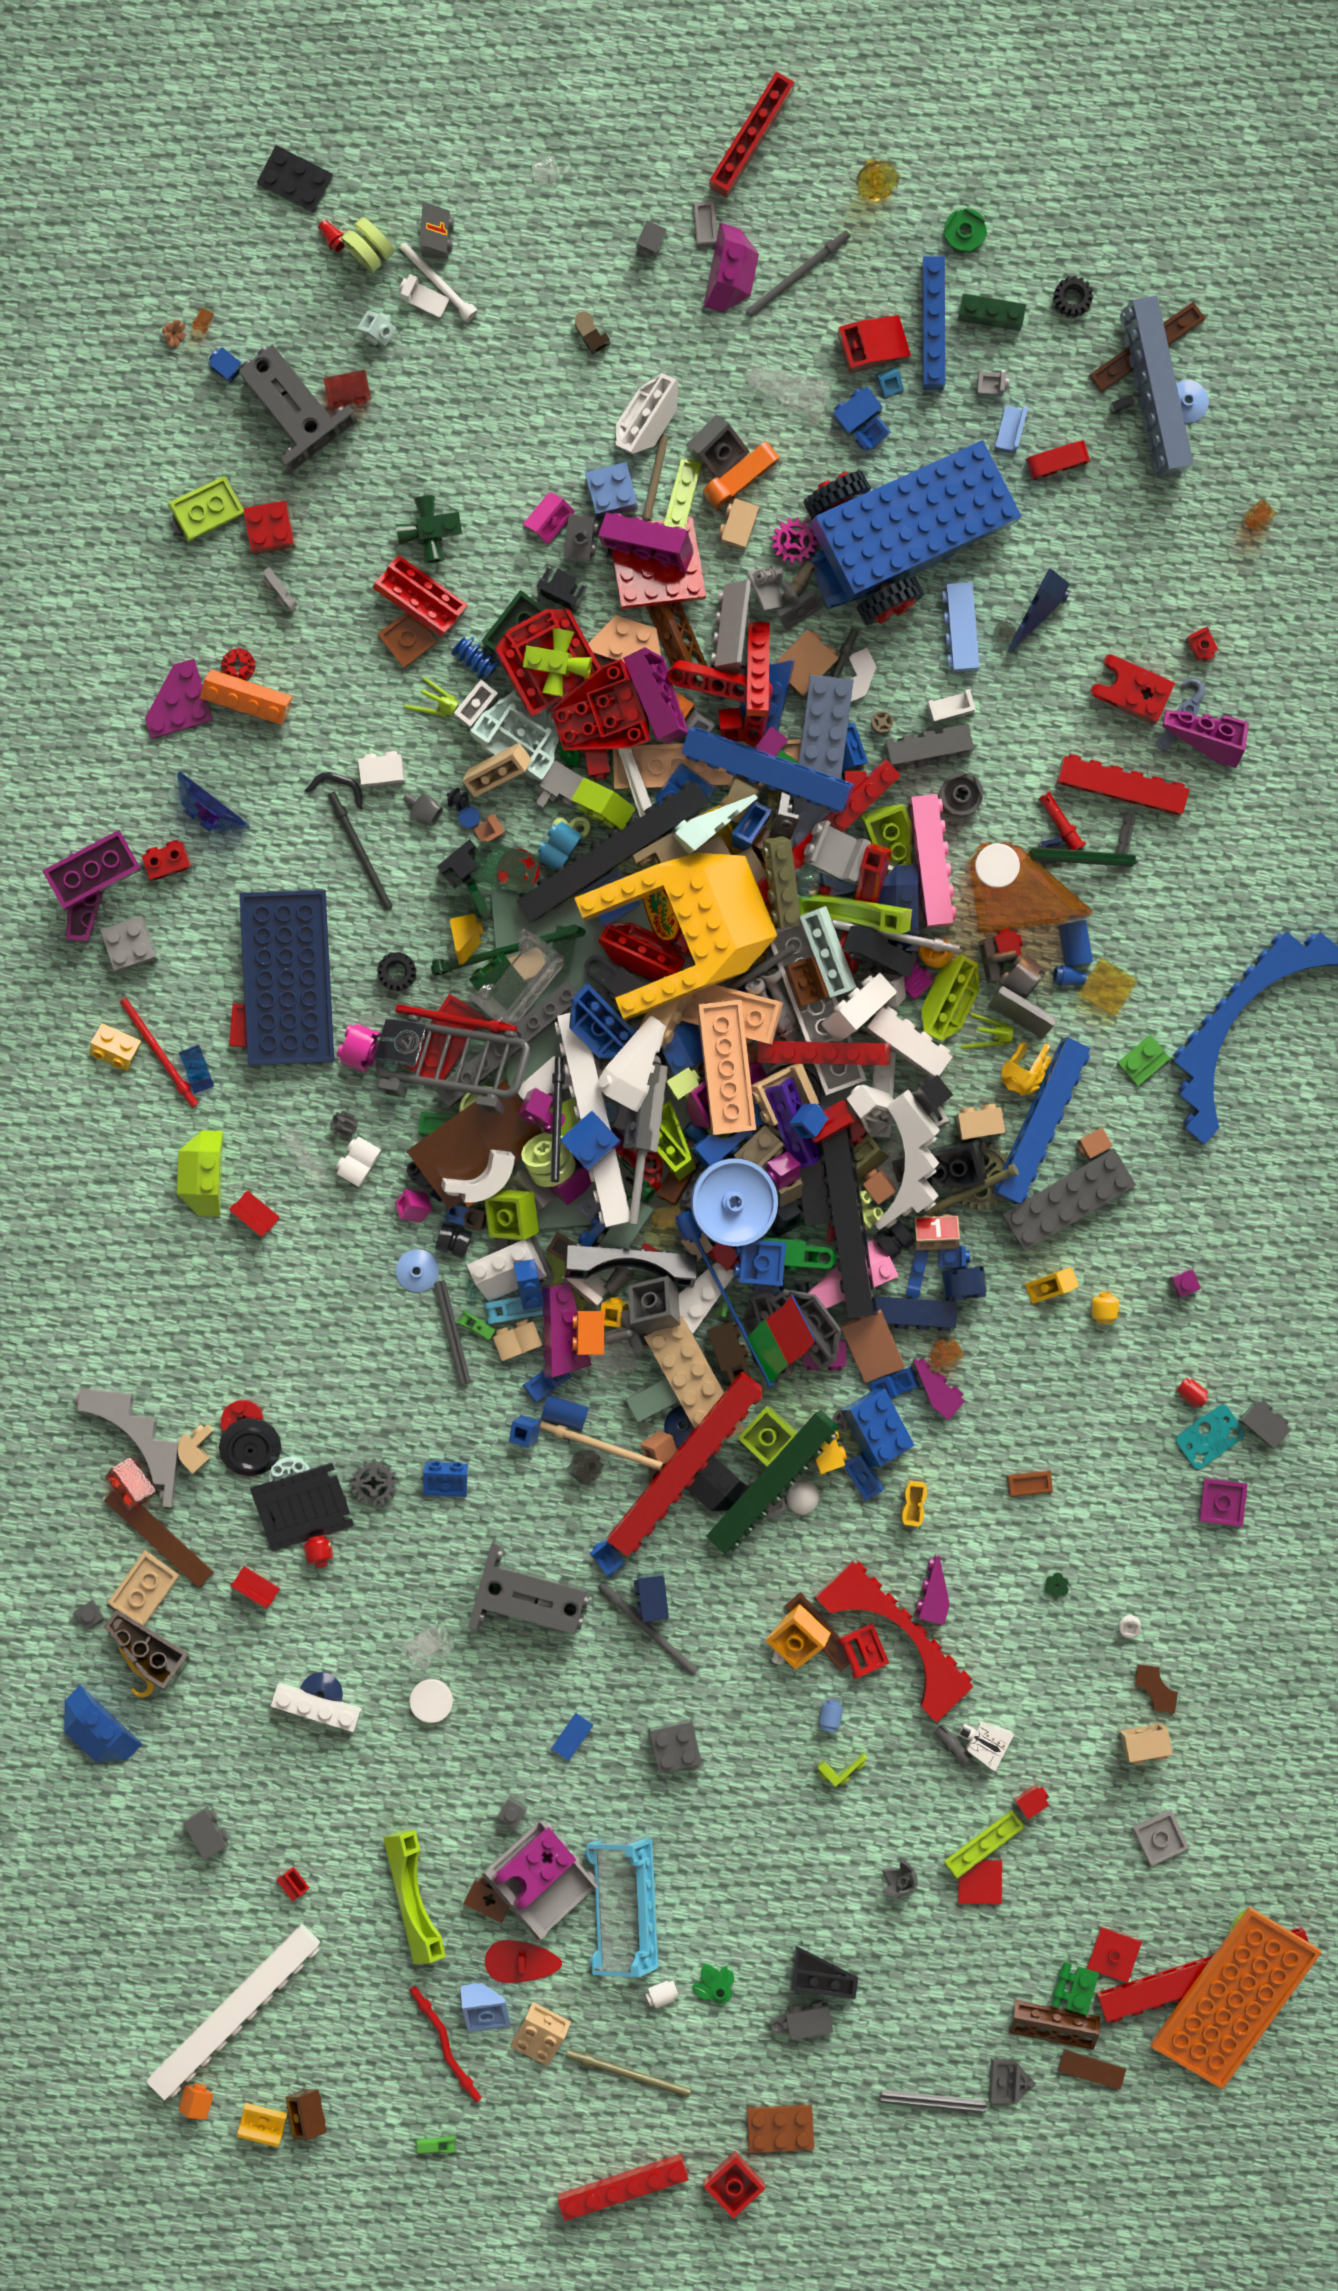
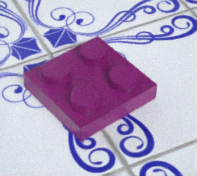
(1223, 1502)

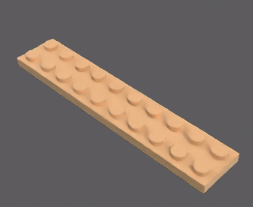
(660, 760)

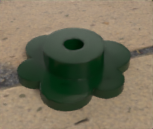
(1061, 1589)

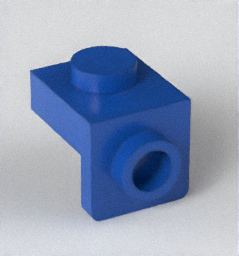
(872, 434)
(607, 1558)

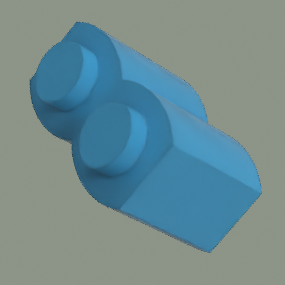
(559, 846)

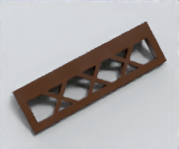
(671, 633)
(1056, 2022)

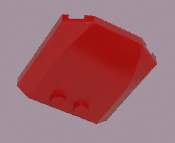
(539, 633)

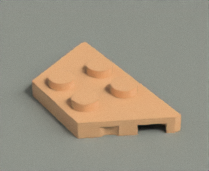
(623, 638)

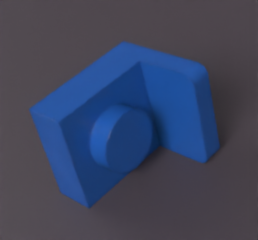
(954, 1257)

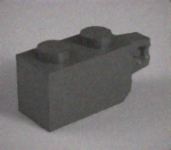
(804, 2021)

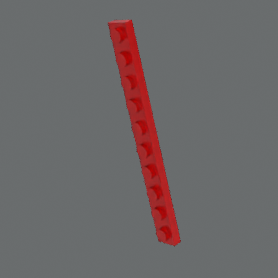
(861, 798)

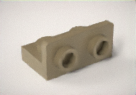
(760, 1148)

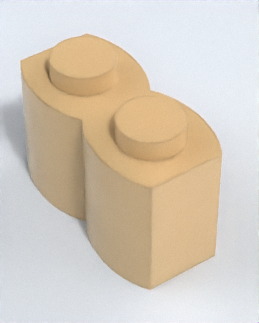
(518, 1340)

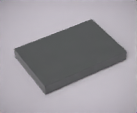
(1022, 1012)

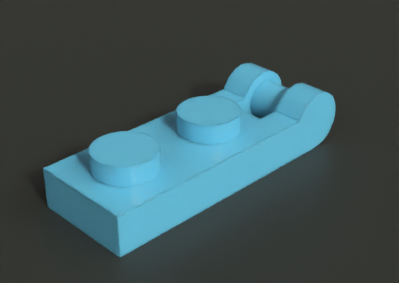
(512, 1310)

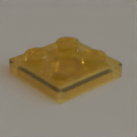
(1107, 987)

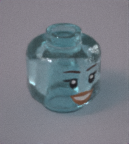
(807, 881)

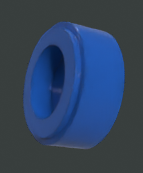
(469, 817)

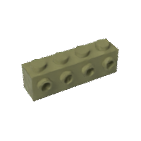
(781, 882)

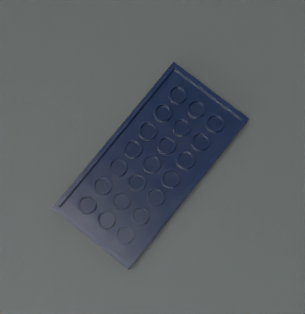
(286, 977)

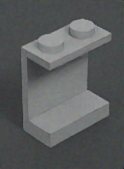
(835, 852)

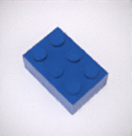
(877, 1427)

